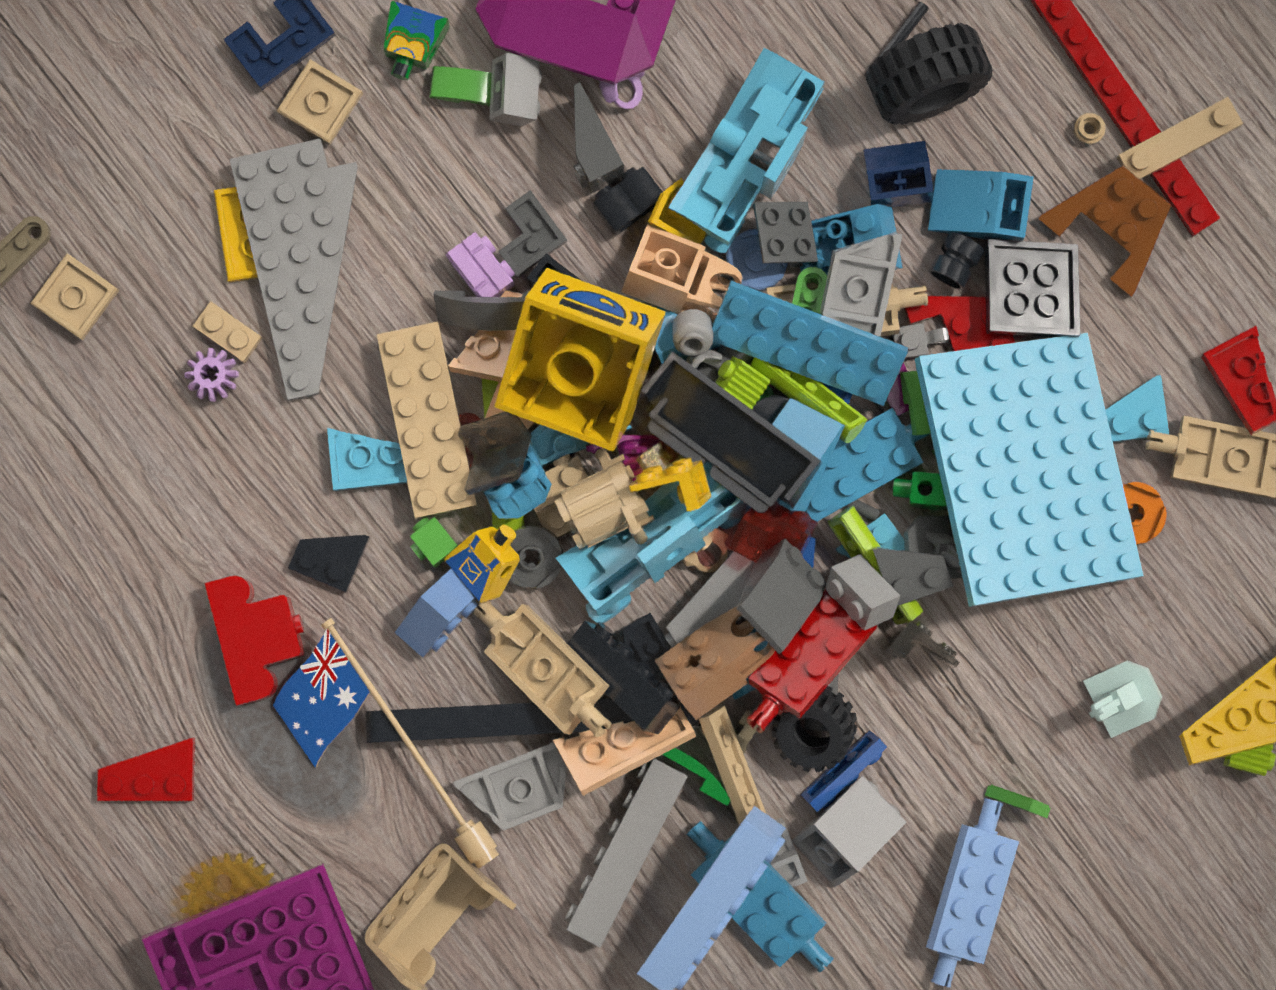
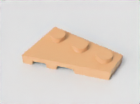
(486, 352)

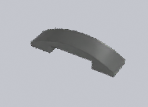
(478, 312)

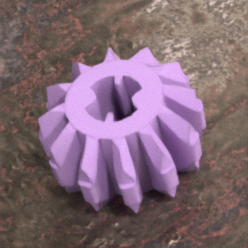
(217, 363)

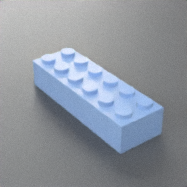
(707, 908)

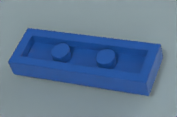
(832, 781)

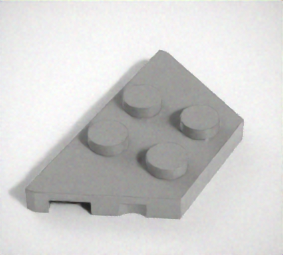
(861, 282)
(518, 787)

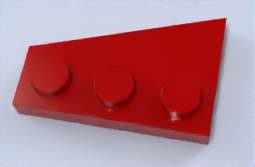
(1243, 378)
(153, 776)

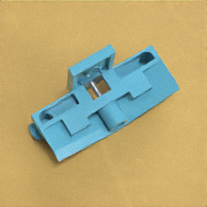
(724, 180)

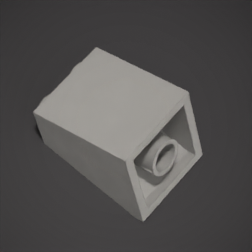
(849, 831)

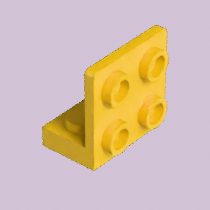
(691, 476)

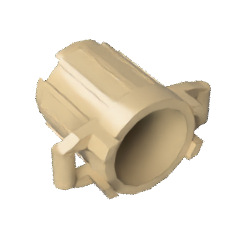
(604, 504)

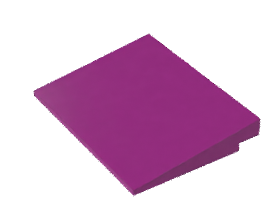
(265, 940)

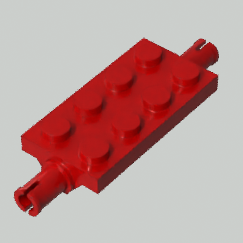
(808, 664)

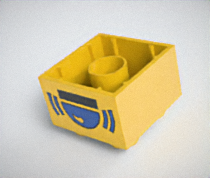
(579, 359)

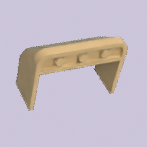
(426, 911)

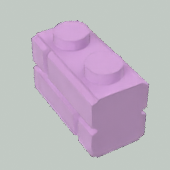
(480, 268)

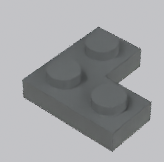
(538, 236)

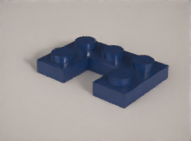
(269, 62)

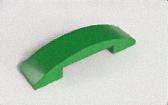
(711, 785)

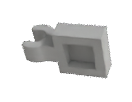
(917, 339)

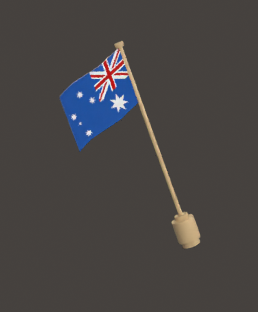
(327, 697)

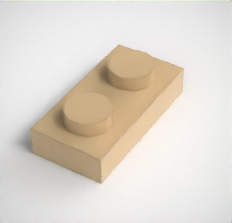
(227, 332)

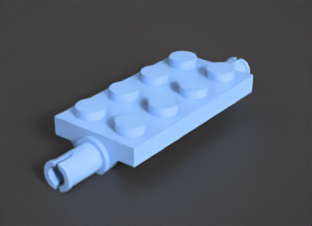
(971, 894)

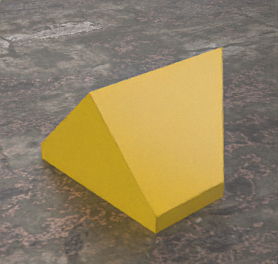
(671, 221)

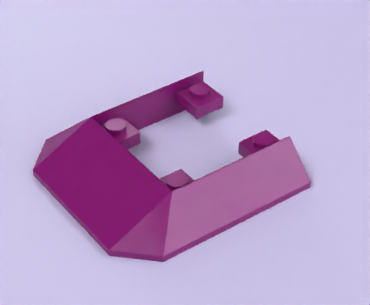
(580, 35)

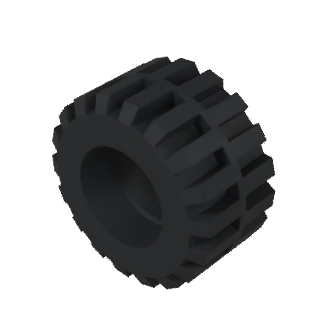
(814, 751)

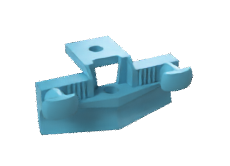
(619, 564)

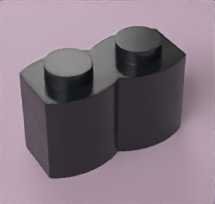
(628, 200)

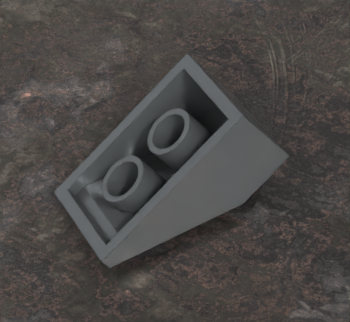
(595, 154)
(780, 594)

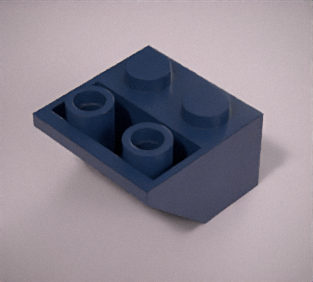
(899, 174)

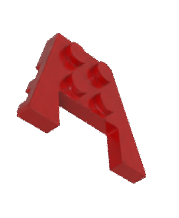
(963, 319)

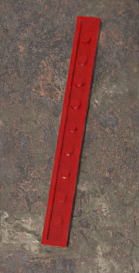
(1124, 108)

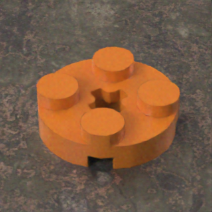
(1150, 507)

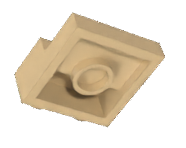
(564, 474)

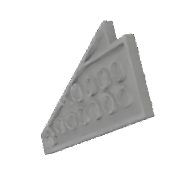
(297, 237)

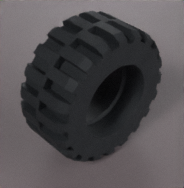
(929, 73)

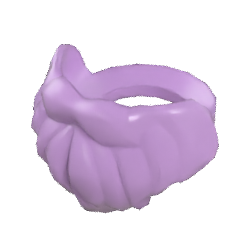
(611, 95)

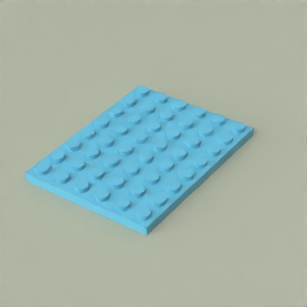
(1028, 468)

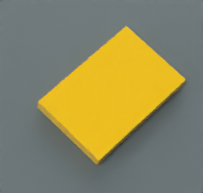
(234, 236)

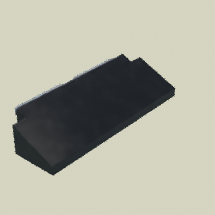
(715, 427)

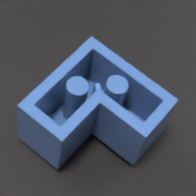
(436, 614)

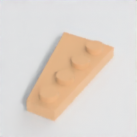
(622, 748)

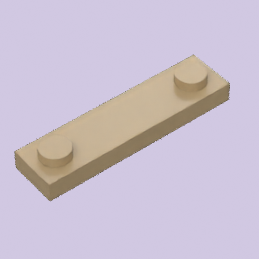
(1181, 139)
(730, 762)

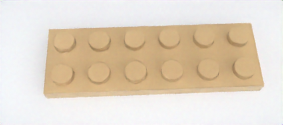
(426, 419)

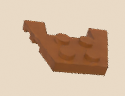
(1125, 211)

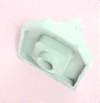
(1123, 697)

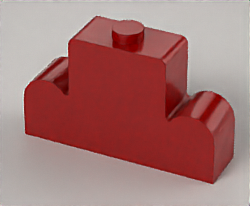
(253, 636)

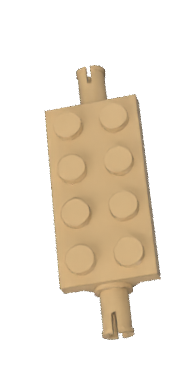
(1220, 456)
(545, 668)

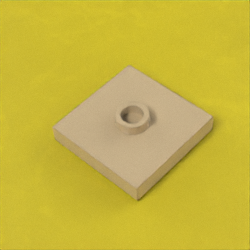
(320, 102)
(74, 296)

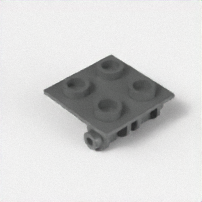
(785, 233)

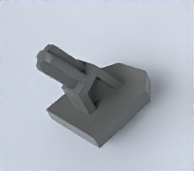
(934, 536)

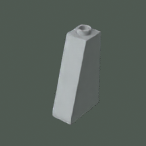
(715, 598)

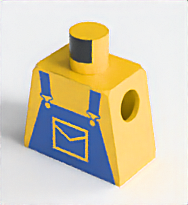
(485, 561)

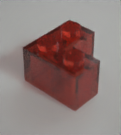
(762, 531)

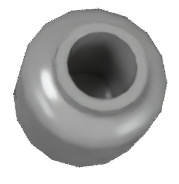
(692, 332)

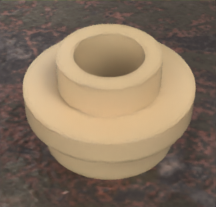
(1091, 119)

